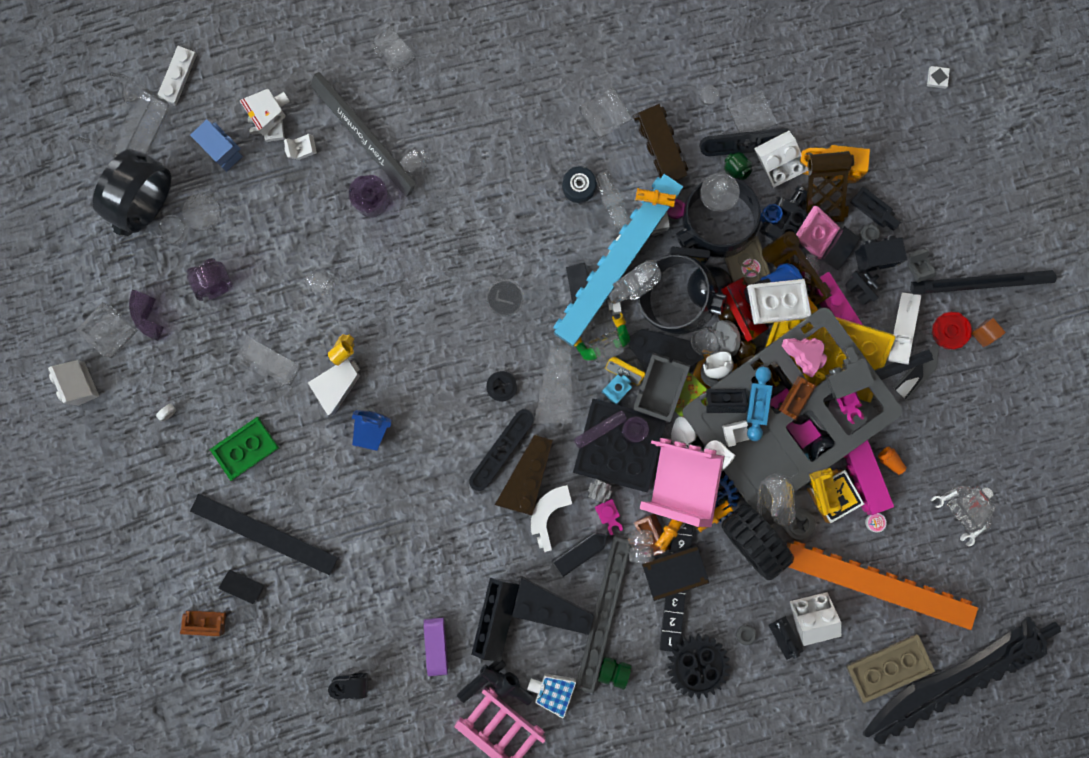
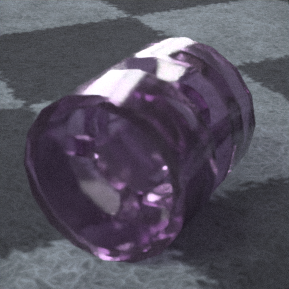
(635, 429)

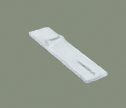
(905, 328)

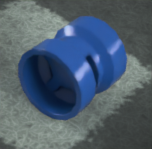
(771, 211)

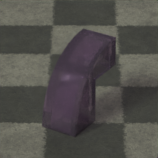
(140, 308)

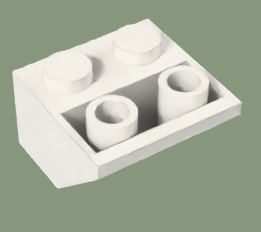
(781, 158)
(73, 382)
(816, 618)

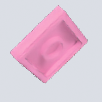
(817, 232)

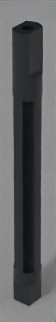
(983, 282)

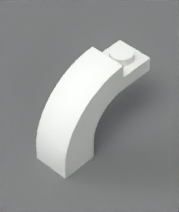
(547, 504)

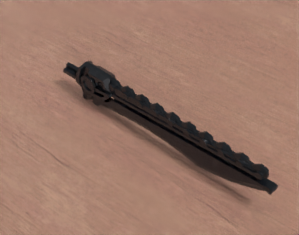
(1019, 649)

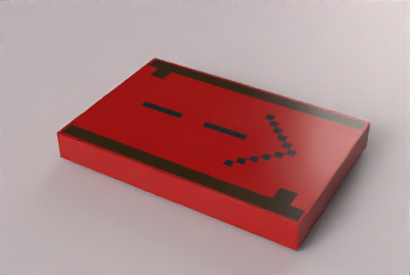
(742, 310)

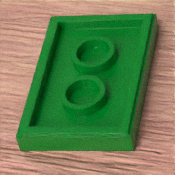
(244, 448)

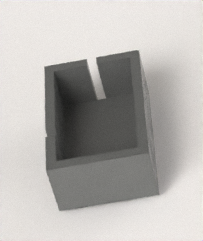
(661, 387)

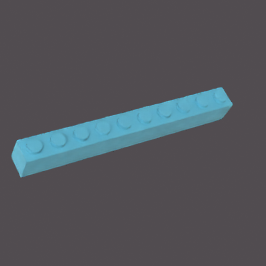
(615, 264)

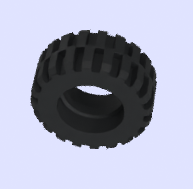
(757, 542)

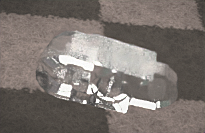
(636, 282)

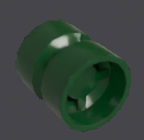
(614, 673)

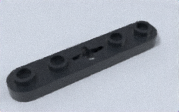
(727, 143)
(512, 434)

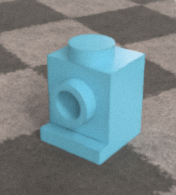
(613, 395)

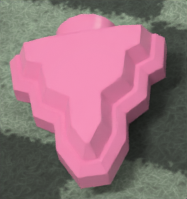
(807, 354)

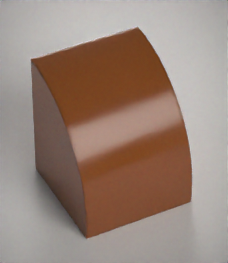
(988, 332)

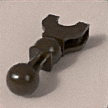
(748, 350)

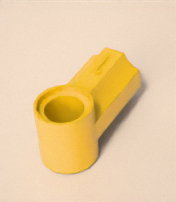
(342, 349)

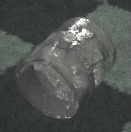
(640, 546)

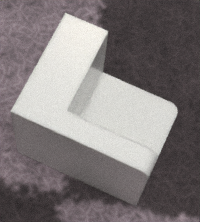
(735, 432)

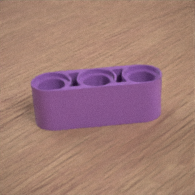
(435, 647)

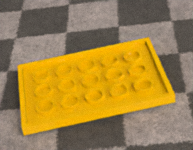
(872, 343)

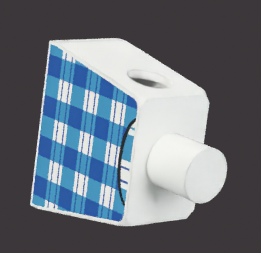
(553, 692)

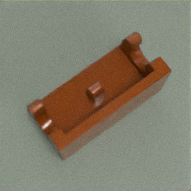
(797, 398)
(203, 623)

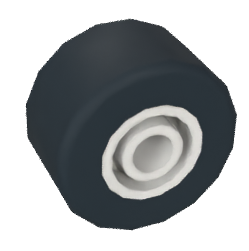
(579, 191)

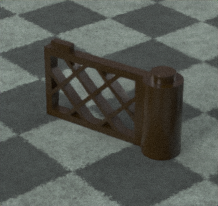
(828, 166)
(785, 248)

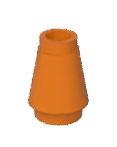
(891, 459)

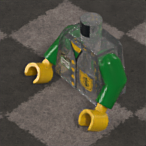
(607, 345)

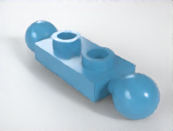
(759, 403)

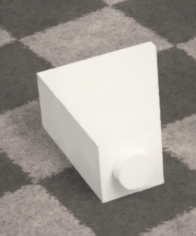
(335, 385)

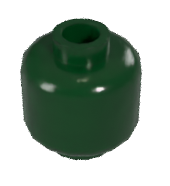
(738, 166)

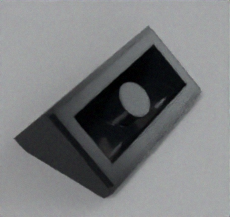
(577, 278)
(726, 401)
(241, 587)

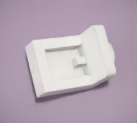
(300, 147)

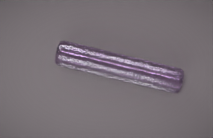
(600, 429)

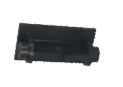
(786, 638)

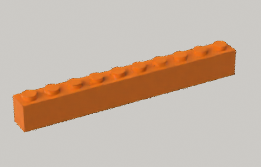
(881, 586)

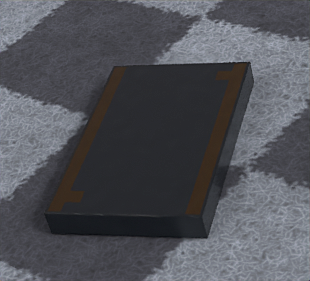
(675, 573)

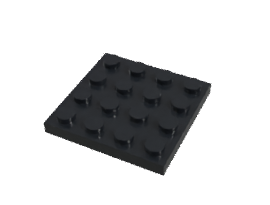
(612, 456)

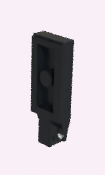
(875, 209)

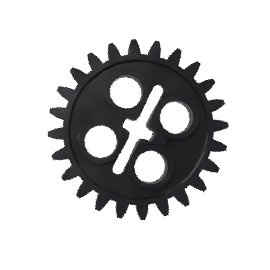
(681, 671)

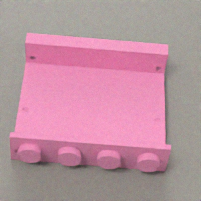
(685, 483)

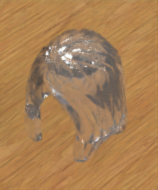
(778, 496)

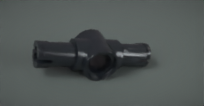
(506, 685)

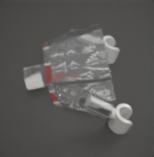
(971, 508)

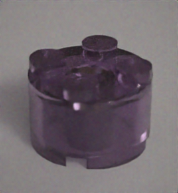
(373, 186)
(209, 279)

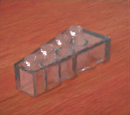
(556, 391)

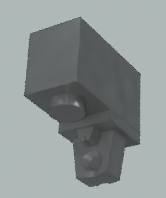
(852, 377)

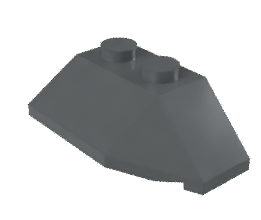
(833, 406)

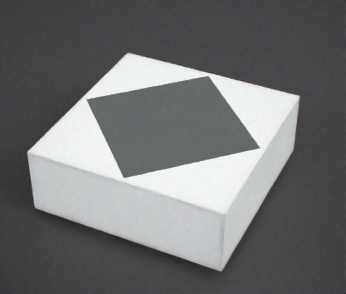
(938, 77)

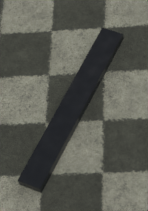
(264, 534)

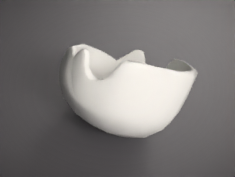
(718, 365)

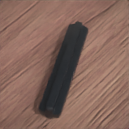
(478, 682)

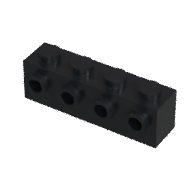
(495, 622)

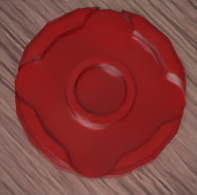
(951, 330)

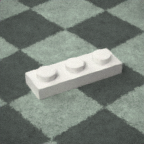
(177, 75)

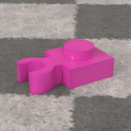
(849, 405)
(608, 513)

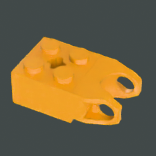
(861, 160)

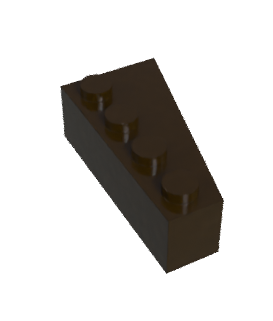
(661, 142)
(524, 483)

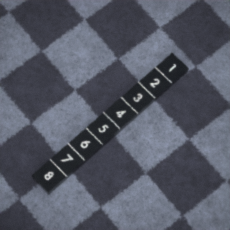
(674, 604)

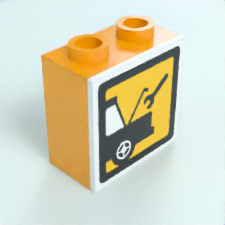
(846, 493)

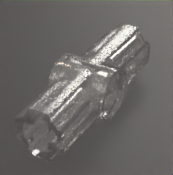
(612, 200)

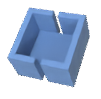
(217, 144)

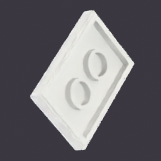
(779, 301)

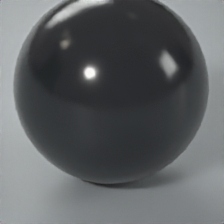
(698, 286)

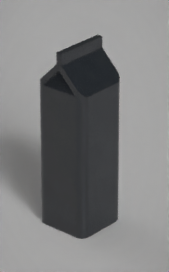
(580, 552)

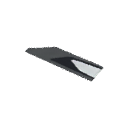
(917, 376)

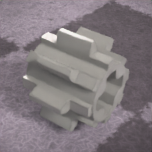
(600, 491)

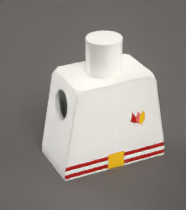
(265, 109)

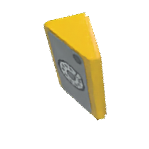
(621, 368)

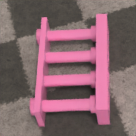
(481, 738)

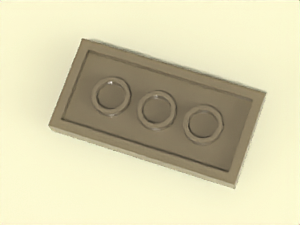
(890, 668)

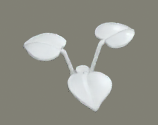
(684, 433)

